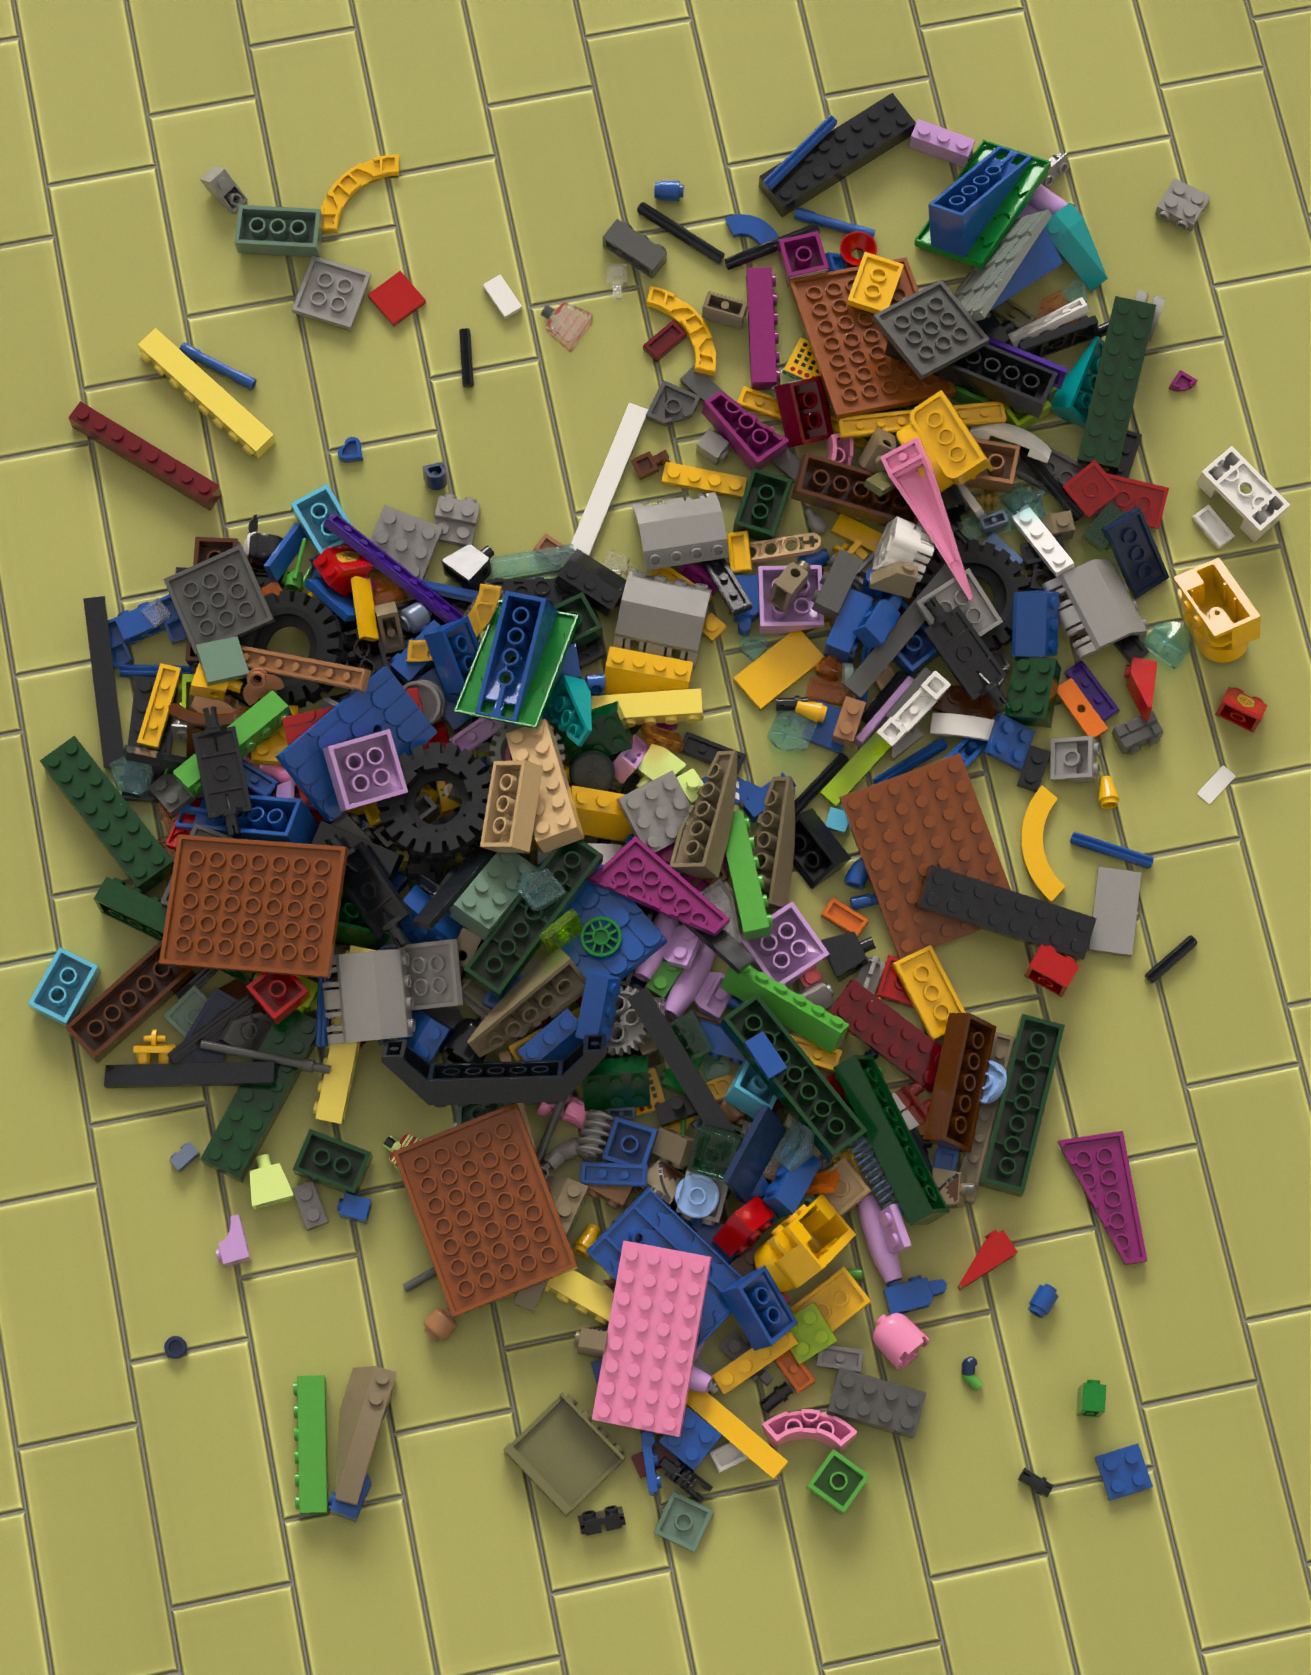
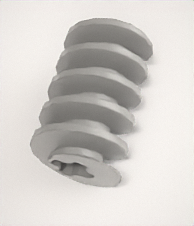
(592, 1133)

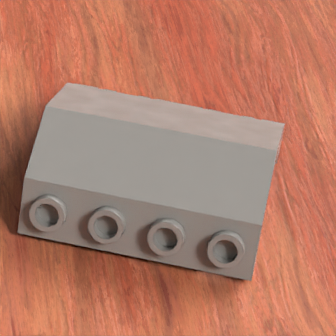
(681, 531)
(1096, 605)
(662, 615)
(371, 996)

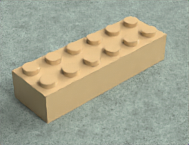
(556, 813)

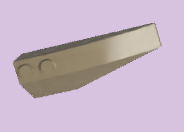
(705, 834)
(776, 841)
(534, 998)
(569, 1199)
(360, 1427)

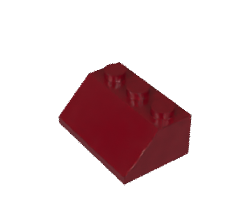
(804, 411)

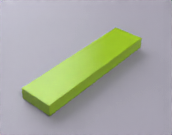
(855, 769)

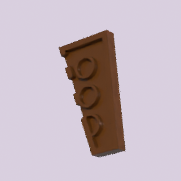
(957, 702)

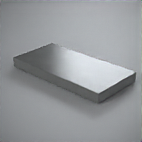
(1115, 911)

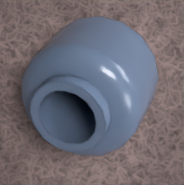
(415, 617)

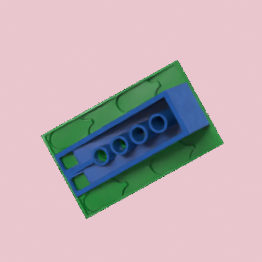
(982, 204)
(518, 661)

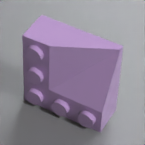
(799, 615)
(365, 770)
(789, 949)

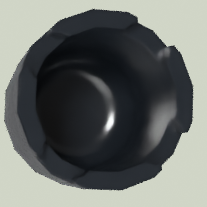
(954, 503)
(456, 1043)

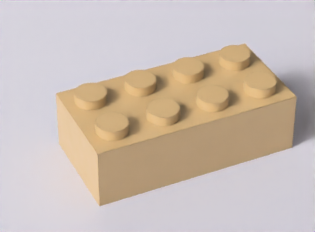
(511, 806)

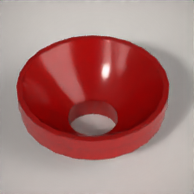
(856, 241)

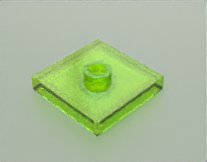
(561, 932)

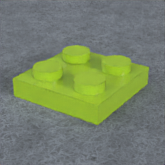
(811, 1333)

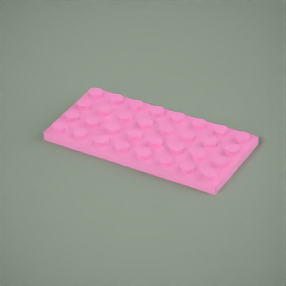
(652, 1338)

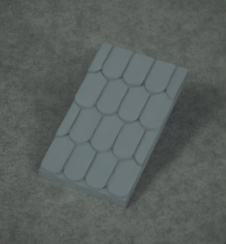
(1019, 261)

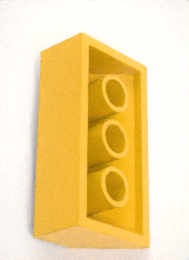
(643, 672)
(600, 814)

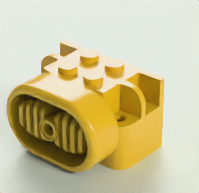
(946, 441)
(1217, 612)
(803, 1244)

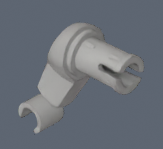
(561, 1153)

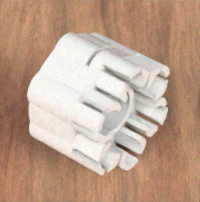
(903, 543)

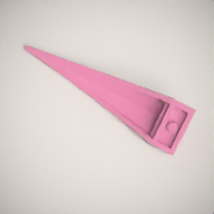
(926, 502)

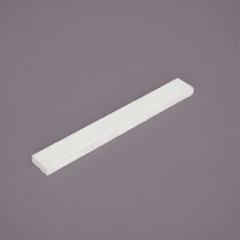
(609, 478)

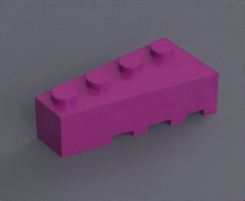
(745, 433)

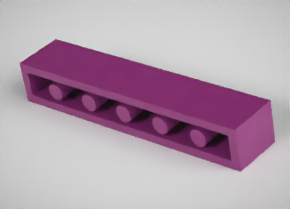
(761, 328)

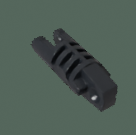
(684, 1477)

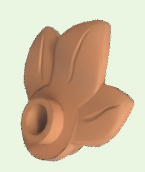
(258, 689)

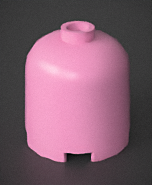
(898, 1339)

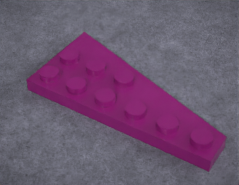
(650, 881)
(1106, 1178)

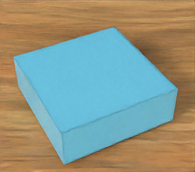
(836, 820)

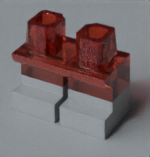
(906, 1098)

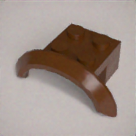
(196, 722)

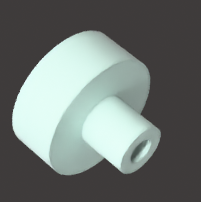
(847, 671)

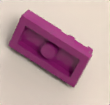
(697, 574)

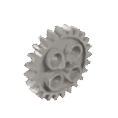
(632, 1032)

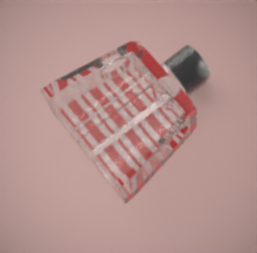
(567, 324)

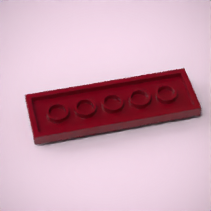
(888, 1034)

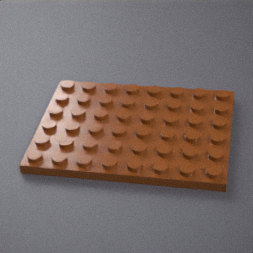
(853, 348)
(914, 824)
(254, 906)
(485, 1210)

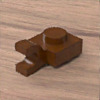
(647, 465)

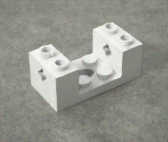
(1259, 508)

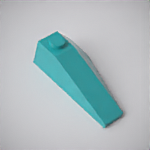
(1076, 246)
(1075, 395)
(571, 708)

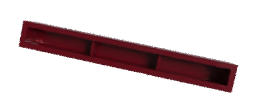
(145, 456)

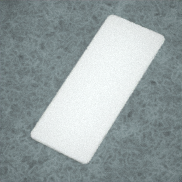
(1216, 784)

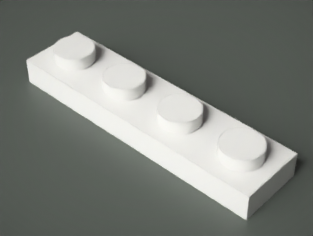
(1051, 321)
(1043, 542)

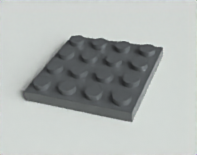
(930, 329)
(219, 598)

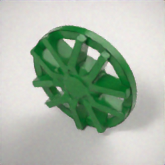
(601, 936)

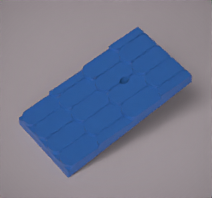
(360, 714)
(638, 933)
(656, 1224)

